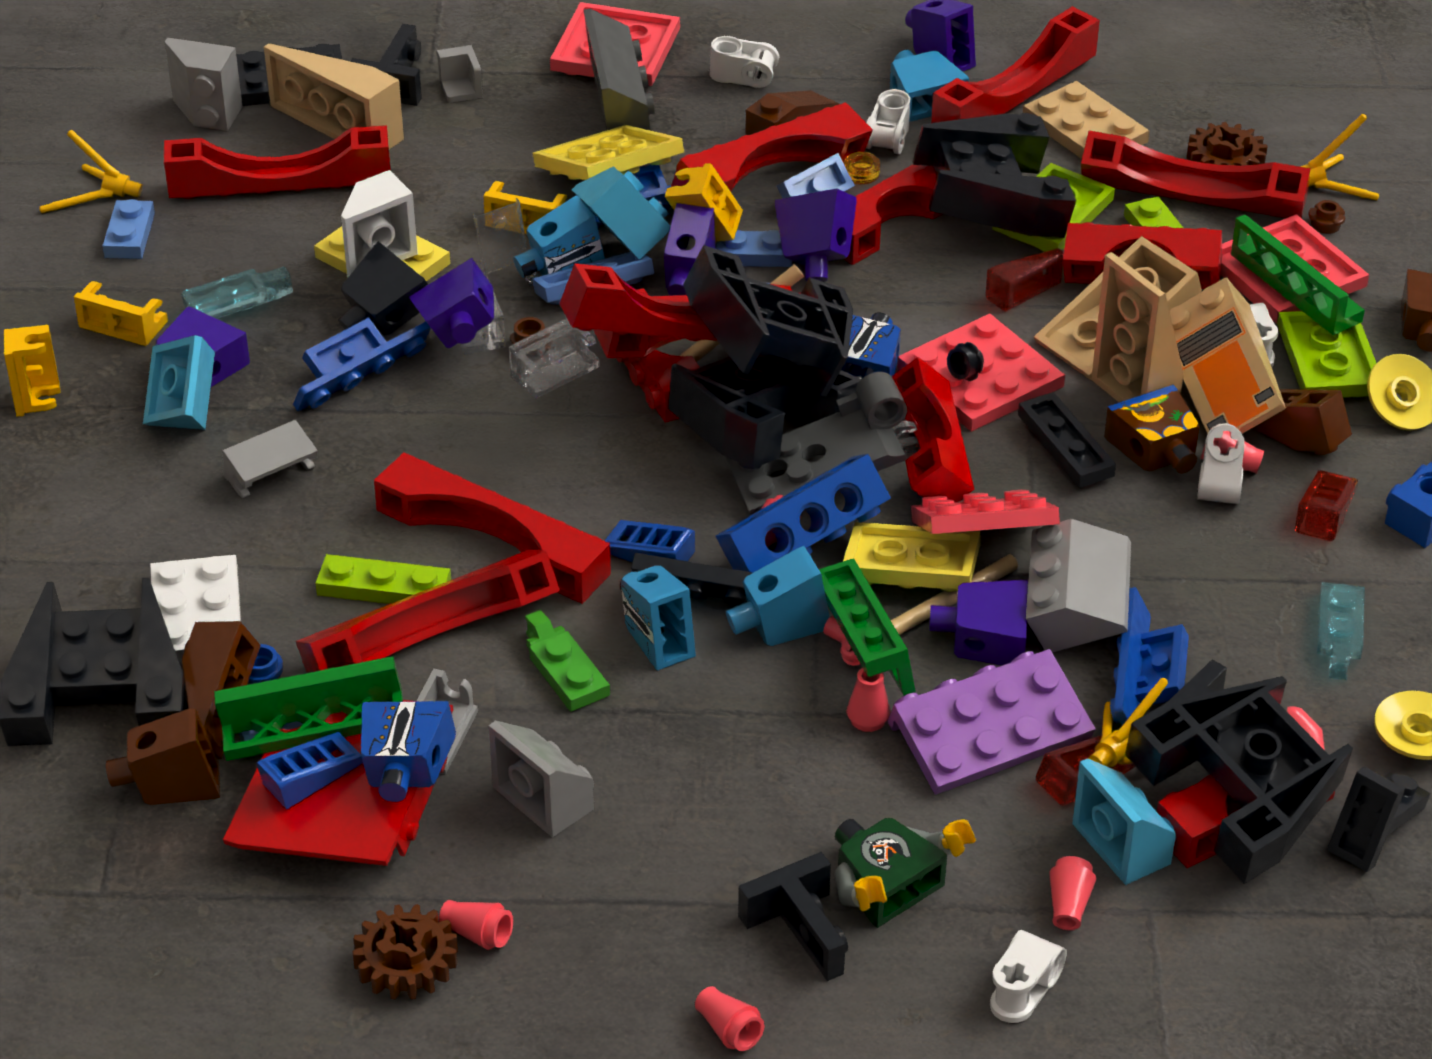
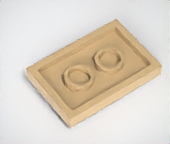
(1076, 110)

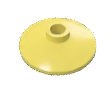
(1410, 380)
(1406, 723)

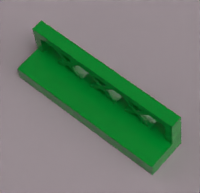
(1294, 277)
(866, 624)
(303, 699)

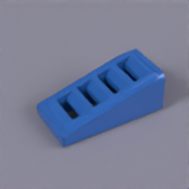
(656, 539)
(297, 774)

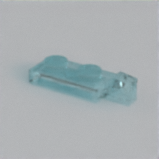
(238, 292)
(1340, 626)

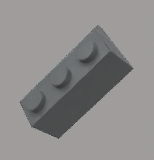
(617, 73)

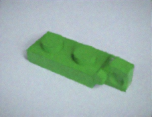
(564, 663)

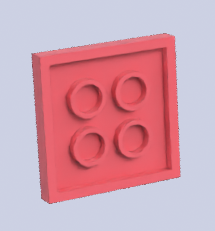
(653, 31)
(1309, 246)
(1009, 373)
(984, 512)

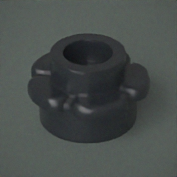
(965, 361)

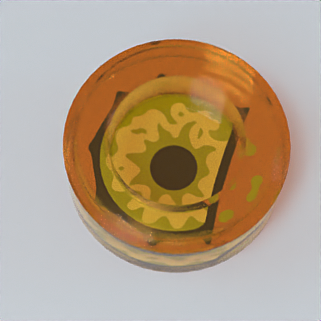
(862, 167)

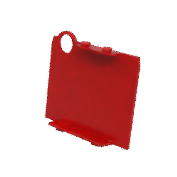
(335, 823)

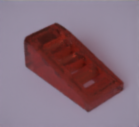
(1023, 278)
(1325, 505)
(1061, 767)

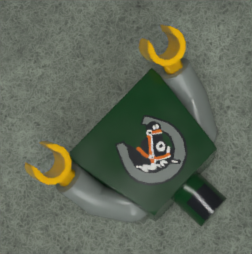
(893, 864)

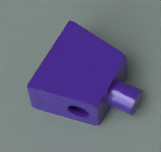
(944, 28)
(686, 223)
(816, 229)
(457, 304)
(227, 341)
(986, 621)

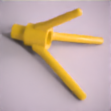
(1320, 164)
(112, 180)
(1113, 744)

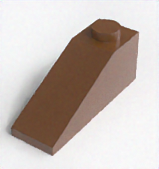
(782, 108)
(1310, 422)
(216, 659)

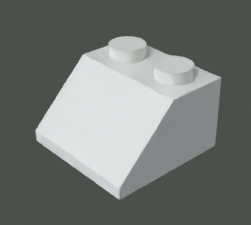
(382, 212)

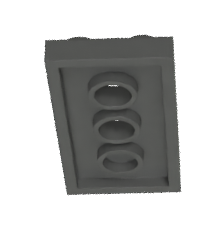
(858, 429)

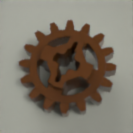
(1226, 146)
(405, 951)

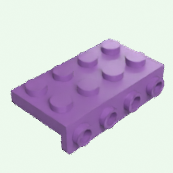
(991, 720)

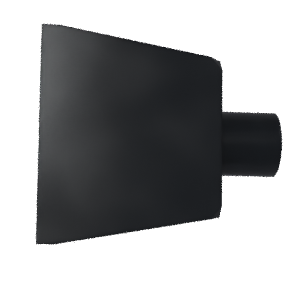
(381, 291)

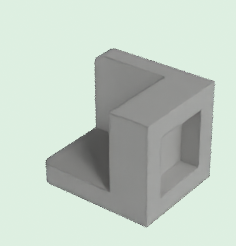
(459, 73)

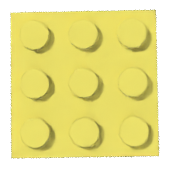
(619, 147)

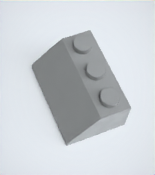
(1077, 584)

